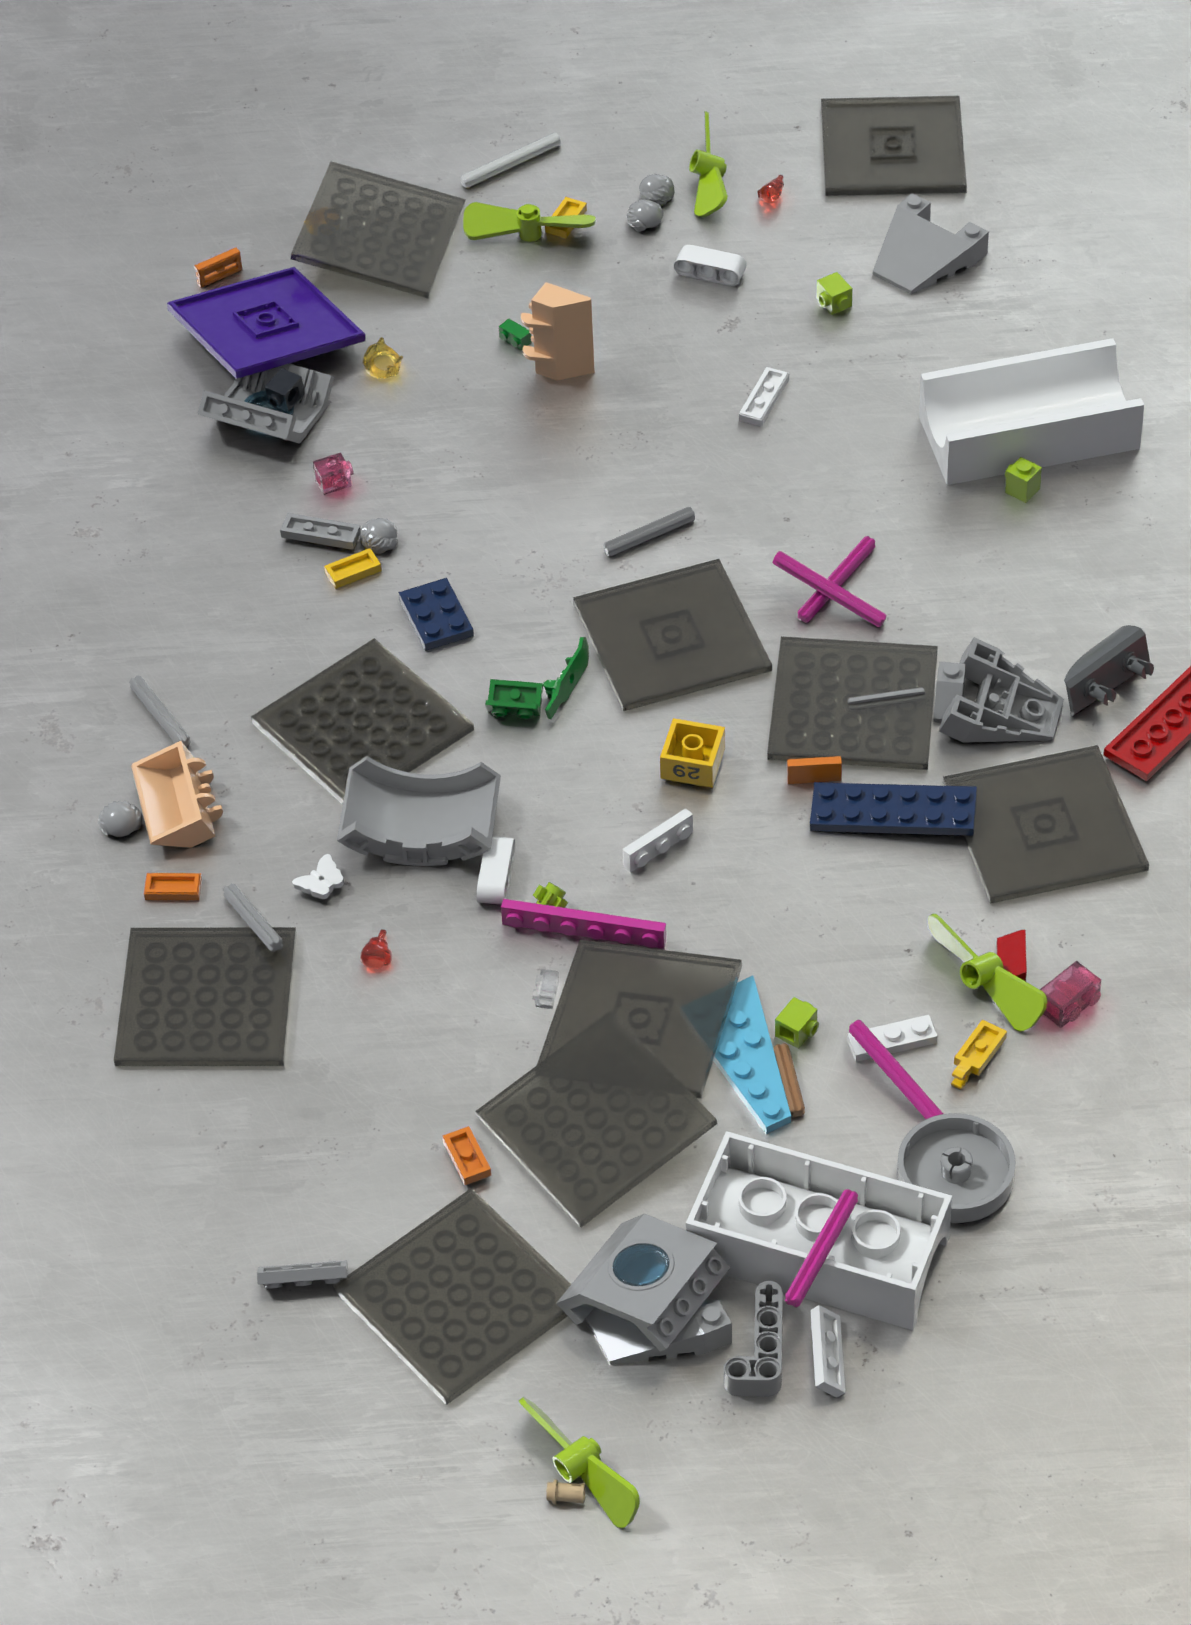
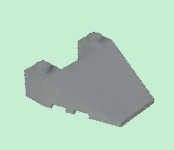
(921, 251)
(1007, 702)
(626, 1343)

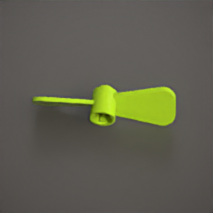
(711, 168)
(489, 221)
(1016, 998)
(582, 1459)

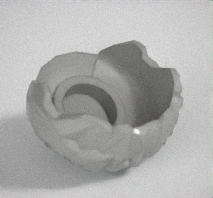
(657, 189)
(644, 215)
(379, 535)
(120, 819)

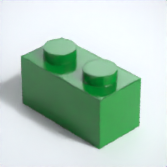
(514, 334)

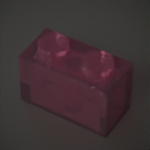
(1071, 993)

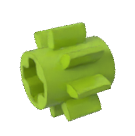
(550, 895)

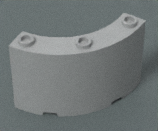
(418, 815)

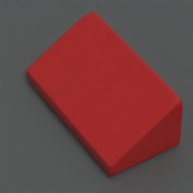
(1012, 952)

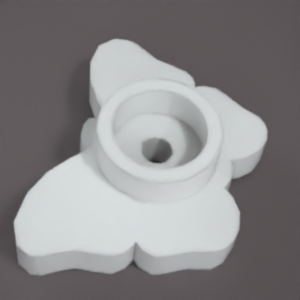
(320, 882)

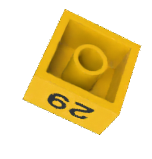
(692, 752)

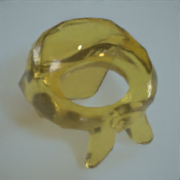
(378, 350)

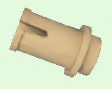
(565, 1492)

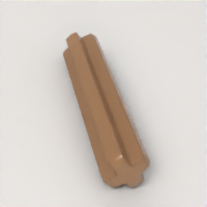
(789, 1079)

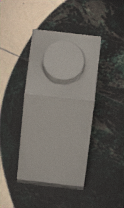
(949, 683)

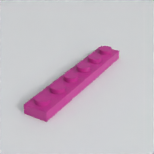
(584, 923)

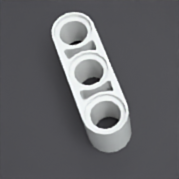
(710, 265)
(496, 871)

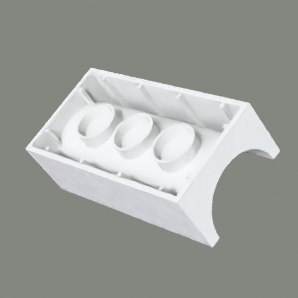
(1028, 406)
(772, 1202)

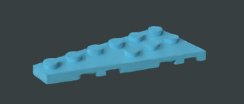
(749, 1060)

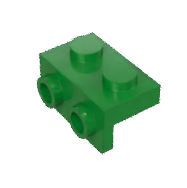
(514, 698)

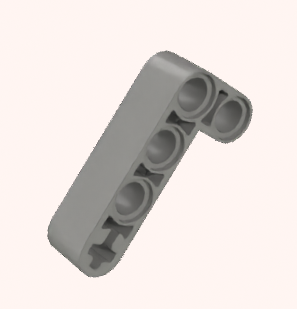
(766, 1338)

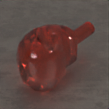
(771, 191)
(376, 952)

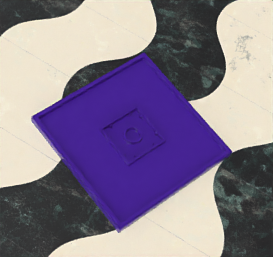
(265, 322)

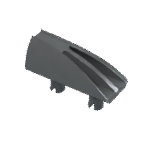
(1107, 667)

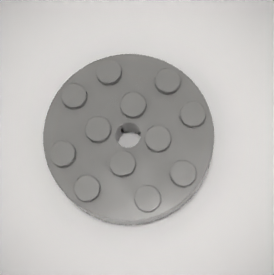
(974, 1149)

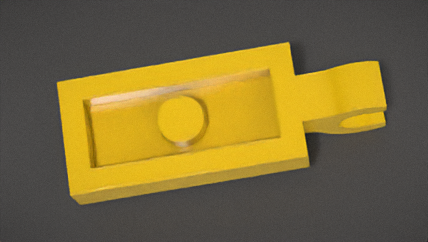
(977, 1052)

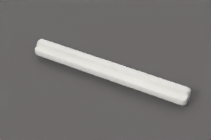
(510, 160)

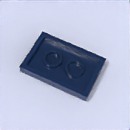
(436, 614)

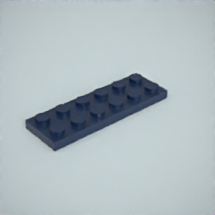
(893, 808)

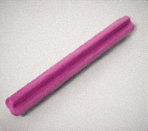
(838, 576)
(829, 589)
(894, 1070)
(821, 1248)

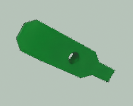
(561, 689)

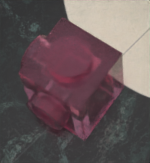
(332, 473)

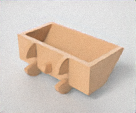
(560, 333)
(176, 797)

